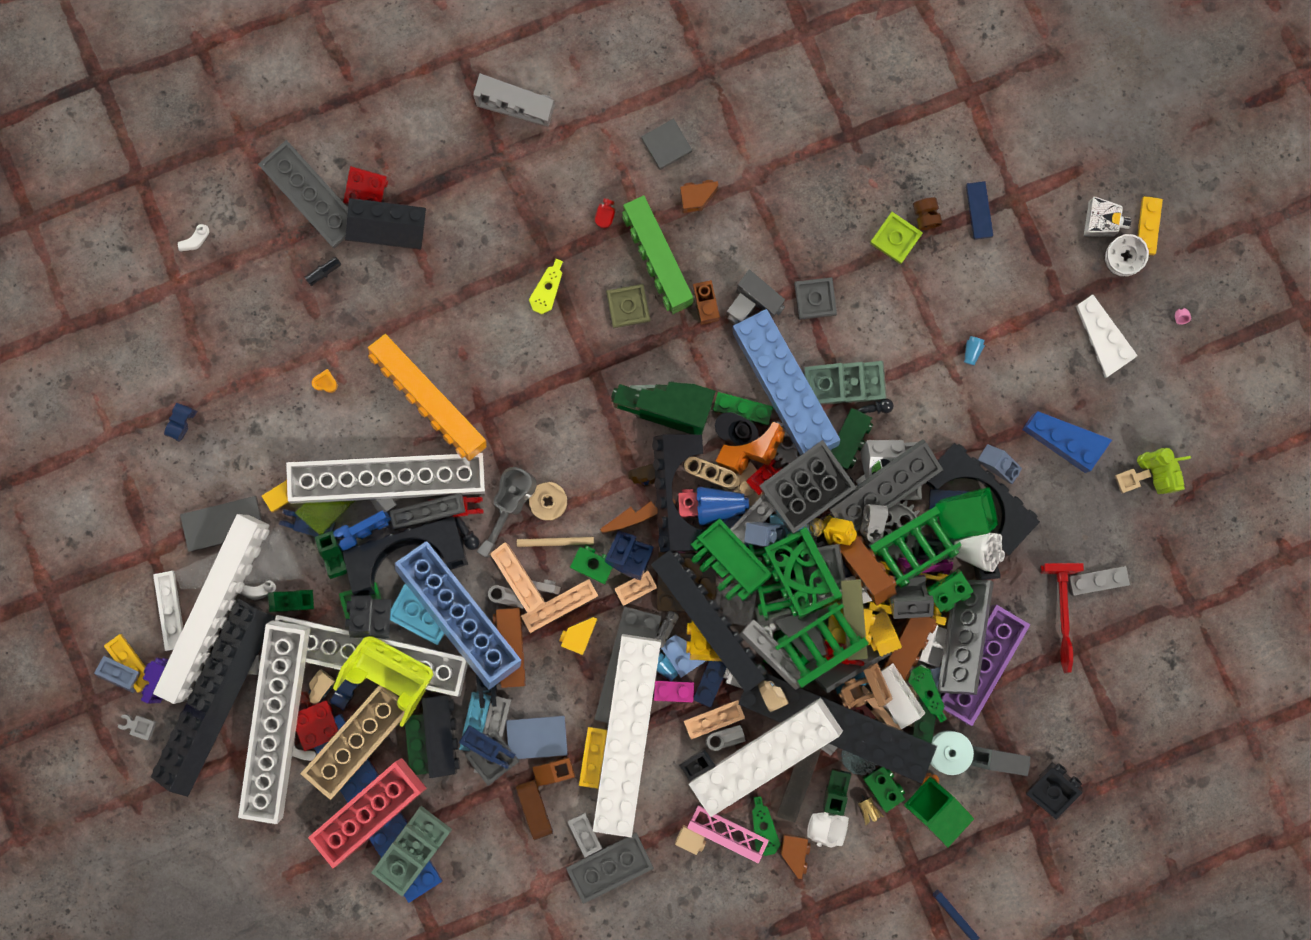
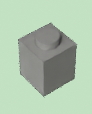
(740, 309)

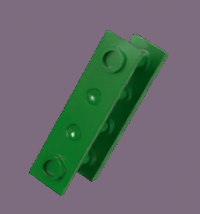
(914, 528)
(765, 608)
(839, 653)

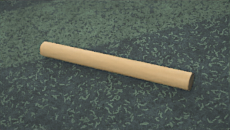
(555, 541)

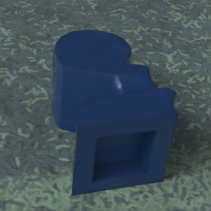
(178, 421)
(344, 694)

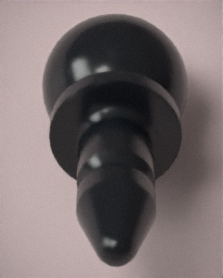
(883, 406)
(470, 541)

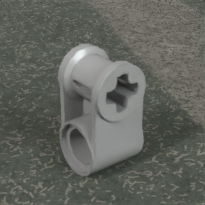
(874, 521)

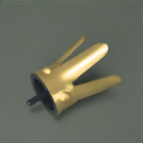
(868, 807)

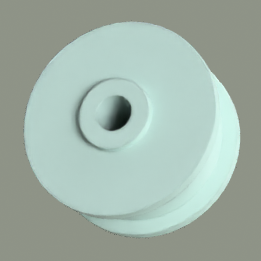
(953, 752)

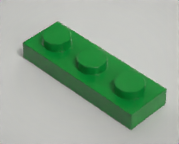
(746, 408)

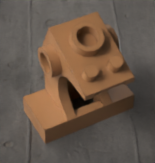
(853, 694)

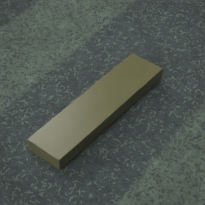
(854, 613)

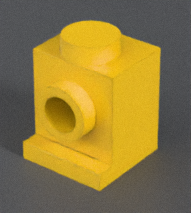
(840, 531)

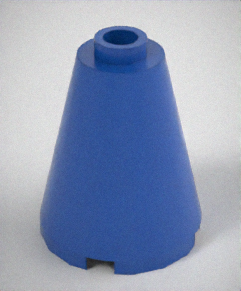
(719, 504)

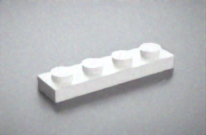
(168, 608)

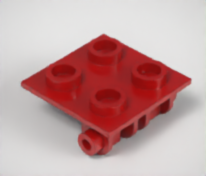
(365, 185)
(316, 725)

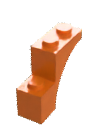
(761, 450)

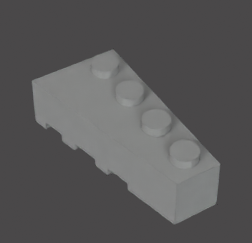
(513, 101)

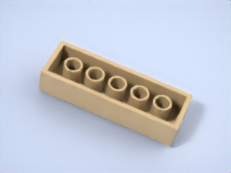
(354, 742)

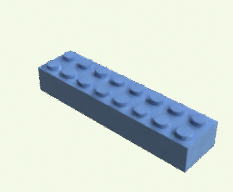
(784, 382)
(457, 615)

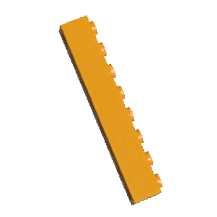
(426, 397)

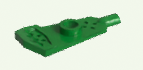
(922, 686)
(769, 833)

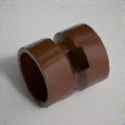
(927, 213)

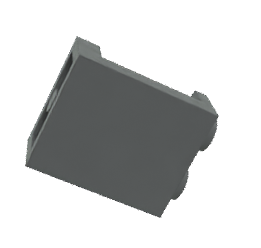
(912, 600)

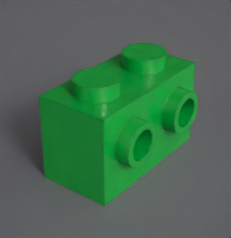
(950, 590)
(884, 788)

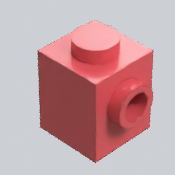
(688, 503)

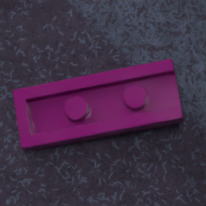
(944, 566)

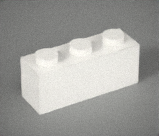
(904, 706)

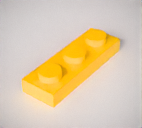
(1149, 222)
(123, 653)
(593, 757)

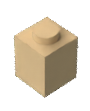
(690, 840)

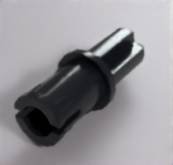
(322, 271)

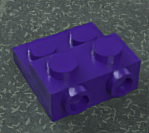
(152, 674)

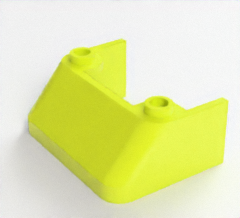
(390, 670)

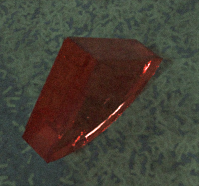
(305, 699)

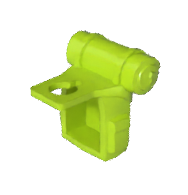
(1165, 470)

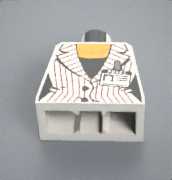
(1104, 218)

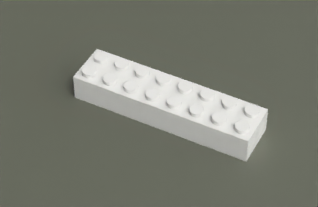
(766, 757)

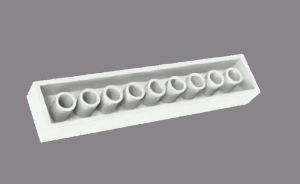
(384, 478)
(212, 608)
(333, 647)
(274, 722)
(626, 735)

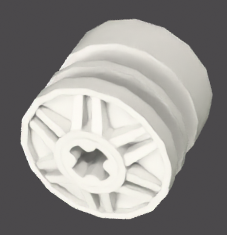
(1136, 249)

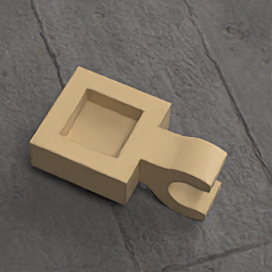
(1130, 480)

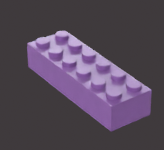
(1001, 641)

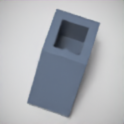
(1000, 463)
(764, 533)

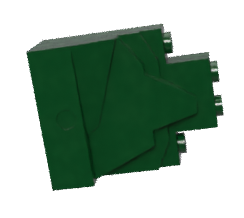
(671, 405)

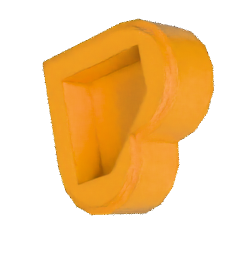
(325, 381)

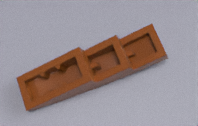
(630, 518)

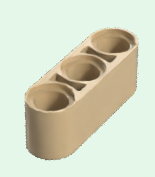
(704, 467)

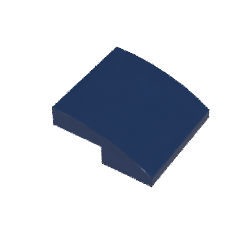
(629, 555)

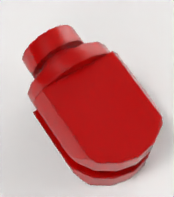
(605, 214)

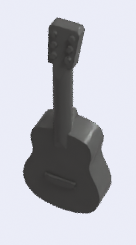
(514, 490)

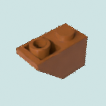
(696, 196)
(706, 302)
(554, 771)
(794, 851)

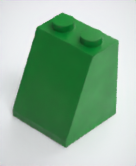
(967, 514)
(939, 811)

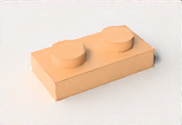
(635, 588)

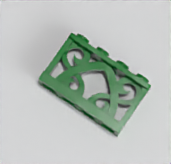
(806, 547)

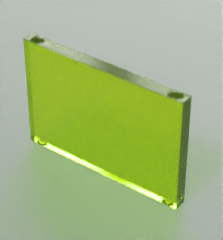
(322, 514)

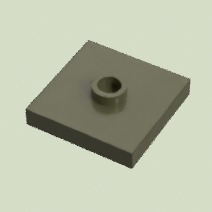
(628, 306)

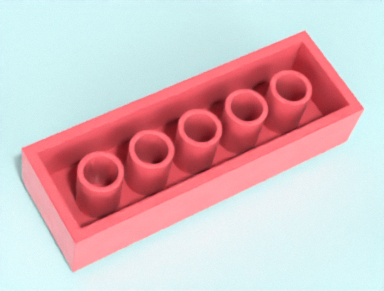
(367, 813)

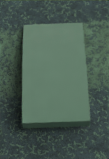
(847, 382)
(411, 851)

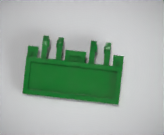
(730, 557)

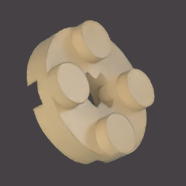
(559, 501)

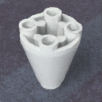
(982, 550)

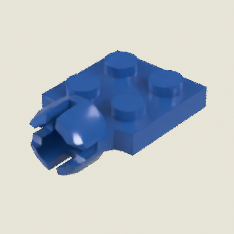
(361, 529)

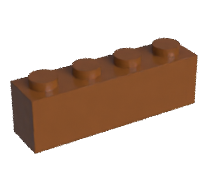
(873, 574)
(510, 627)
(912, 639)

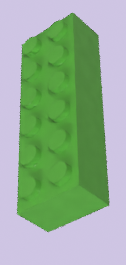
(657, 254)

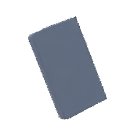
(117, 674)

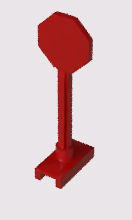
(1062, 571)

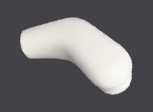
(195, 240)
(258, 592)

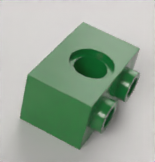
(581, 561)

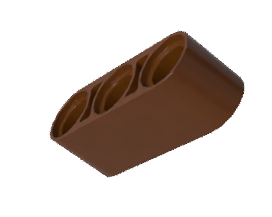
(534, 809)

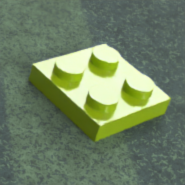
(896, 238)

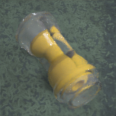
(817, 525)

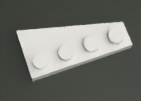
(1109, 343)

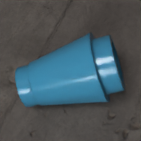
(973, 350)
(665, 667)

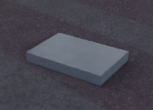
(537, 737)

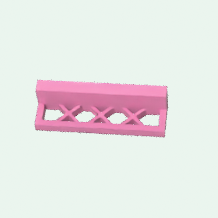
(725, 841)

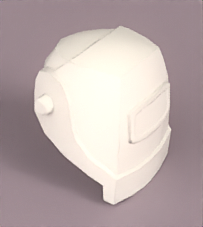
(827, 829)

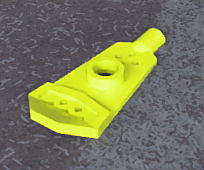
(542, 293)

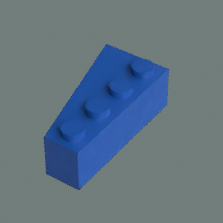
(1069, 441)

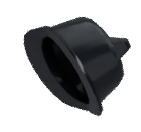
(735, 429)

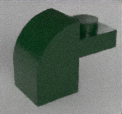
(331, 554)
(291, 601)
(836, 792)

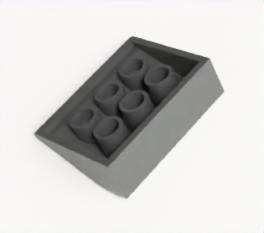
(807, 487)

